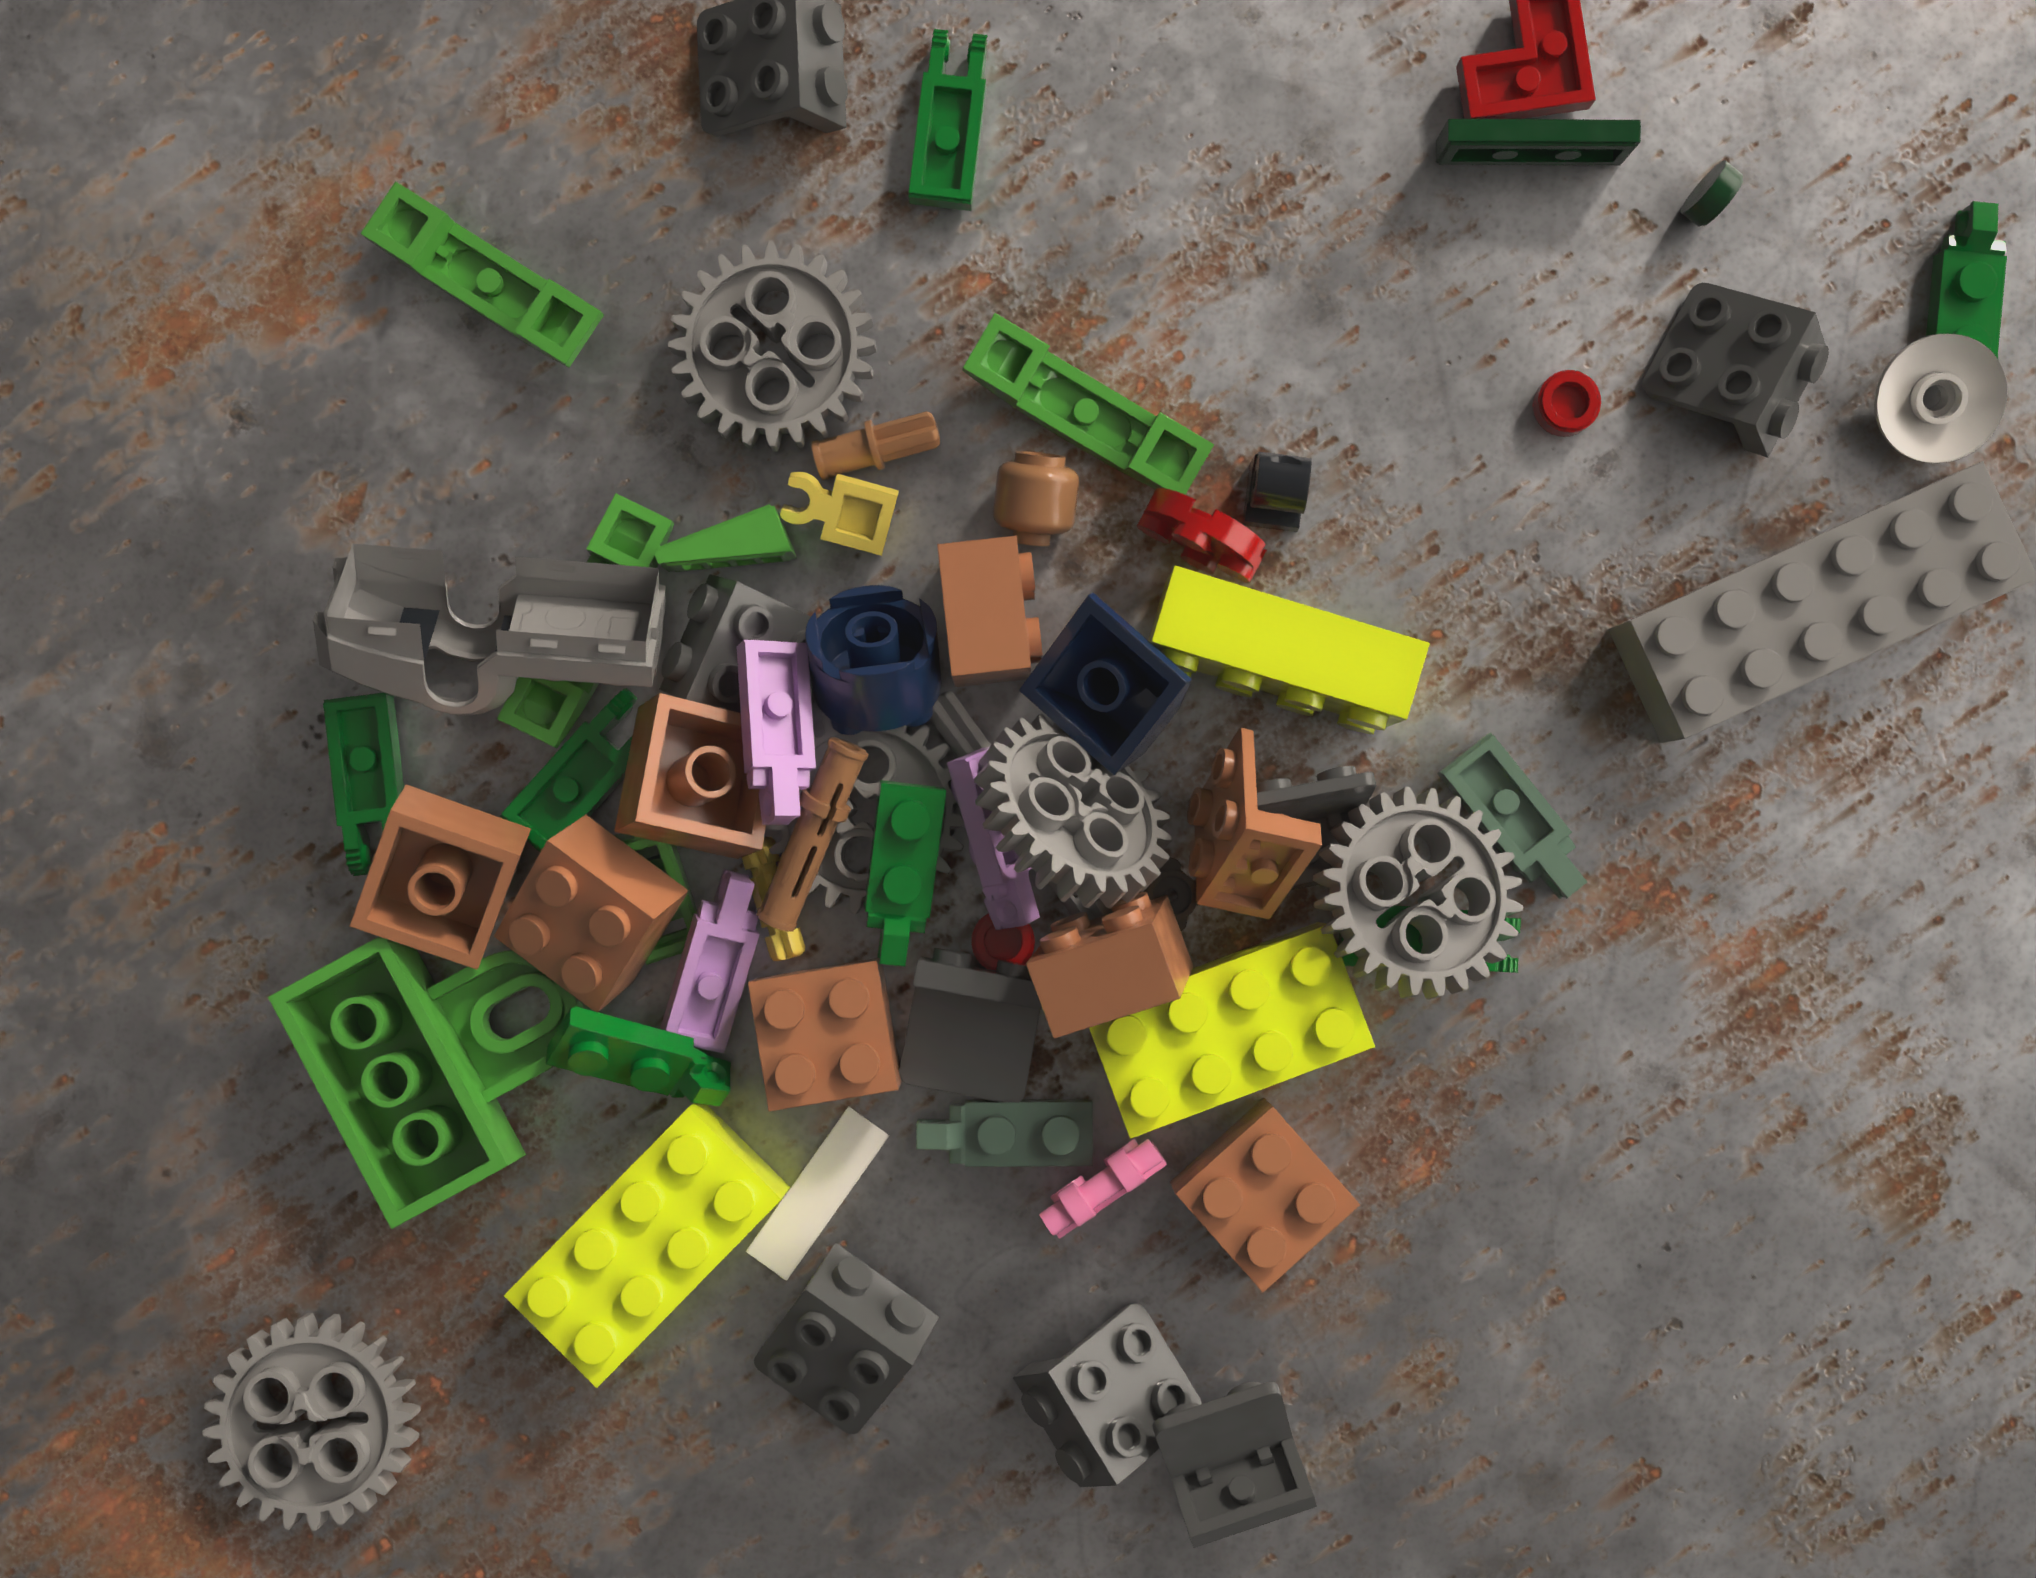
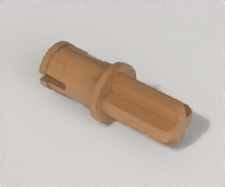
(875, 444)

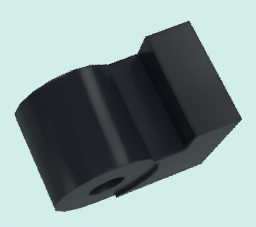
(1276, 491)

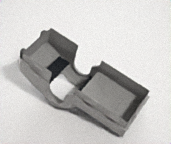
(551, 625)

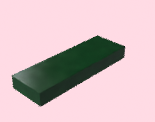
(1537, 141)

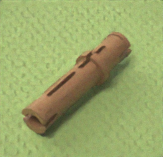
(821, 811)

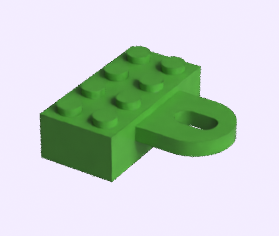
(418, 1066)

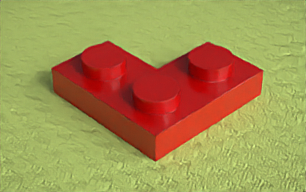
(1541, 76)

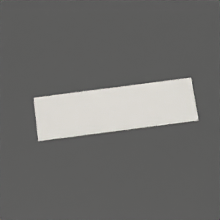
(817, 1193)

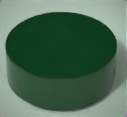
(1712, 194)

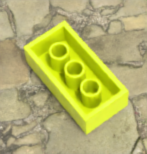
(1288, 651)
(1234, 1030)
(647, 1242)

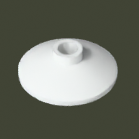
(1969, 405)

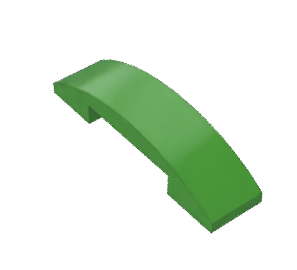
(481, 276)
(1084, 410)
(549, 707)

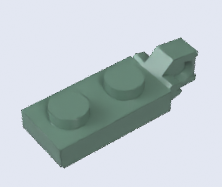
(1529, 826)
(1013, 1133)

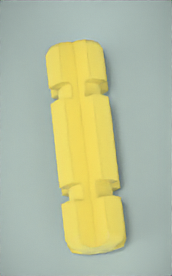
(780, 943)

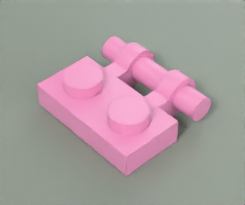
(1084, 1199)

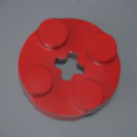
(1207, 538)

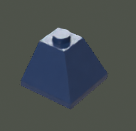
(1106, 685)

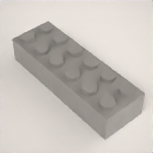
(1823, 603)

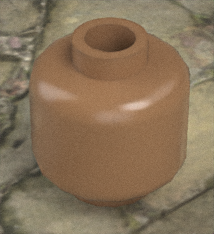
(1036, 497)

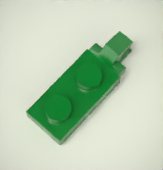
(1969, 278)
(903, 864)
(638, 1057)

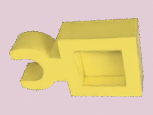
(853, 513)

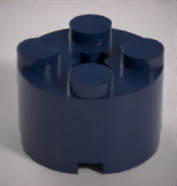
(874, 660)

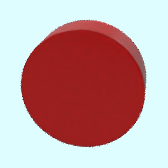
(1567, 403)
(1006, 944)

